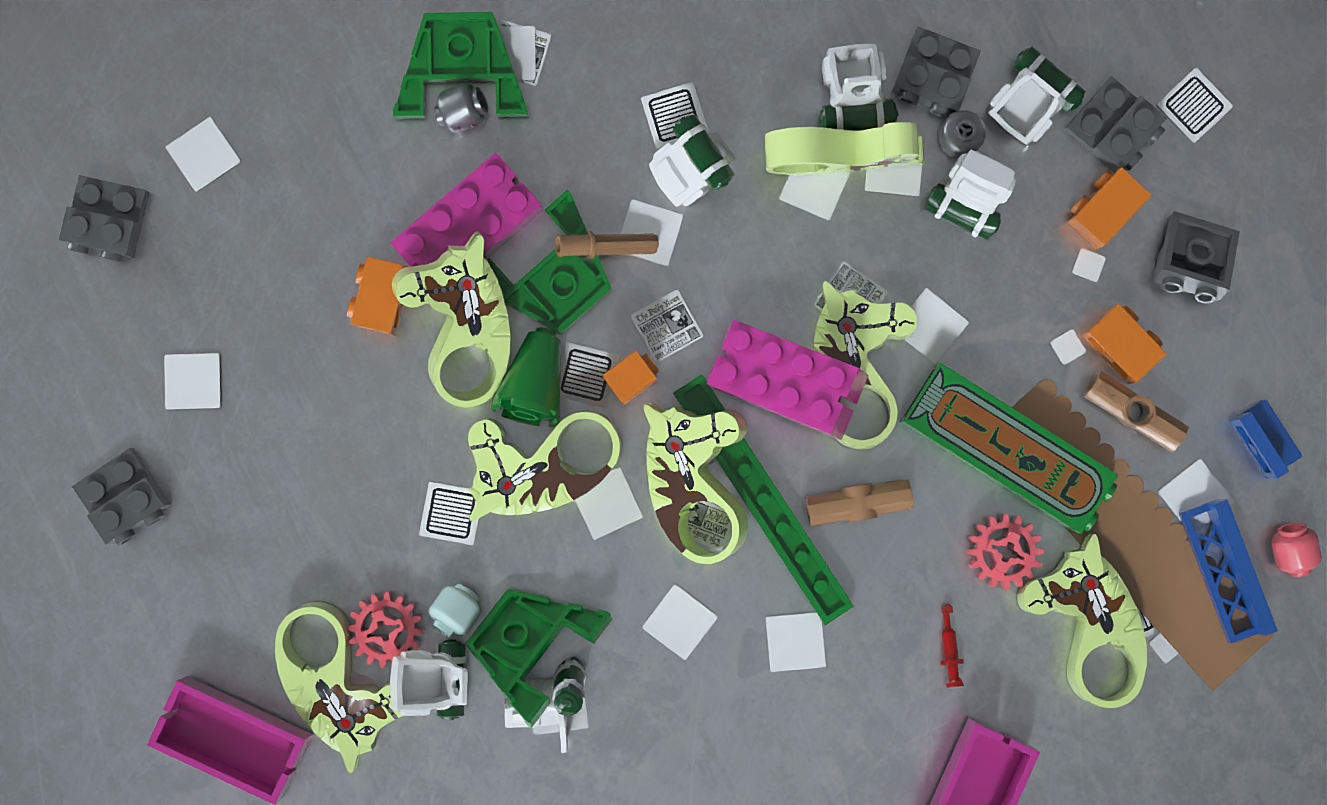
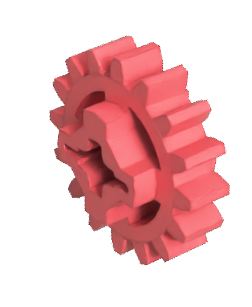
(1011, 537)
(380, 614)

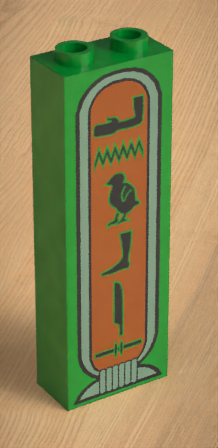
(1010, 449)

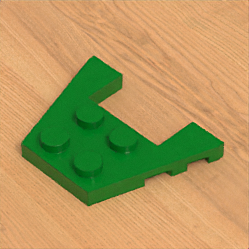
(459, 50)
(558, 287)
(519, 634)

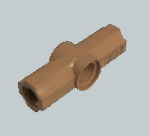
(1154, 423)
(859, 502)

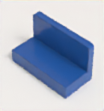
(1266, 439)

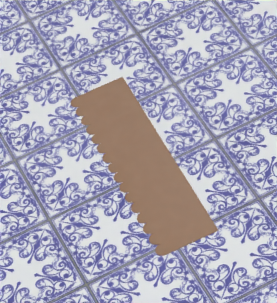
(1150, 551)

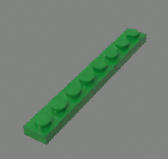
(771, 511)

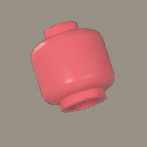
(1296, 549)

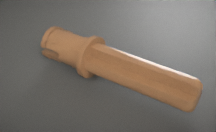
(605, 244)

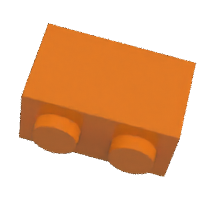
(1108, 208)
(375, 303)
(1124, 343)
(631, 377)

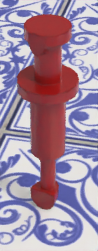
(950, 650)

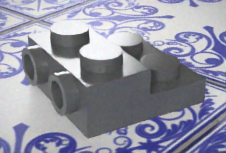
(935, 72)
(1116, 125)
(104, 218)
(1196, 258)
(121, 498)

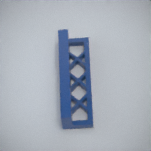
(1240, 567)

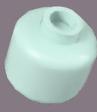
(454, 611)

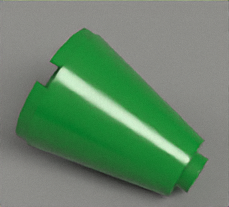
(533, 381)

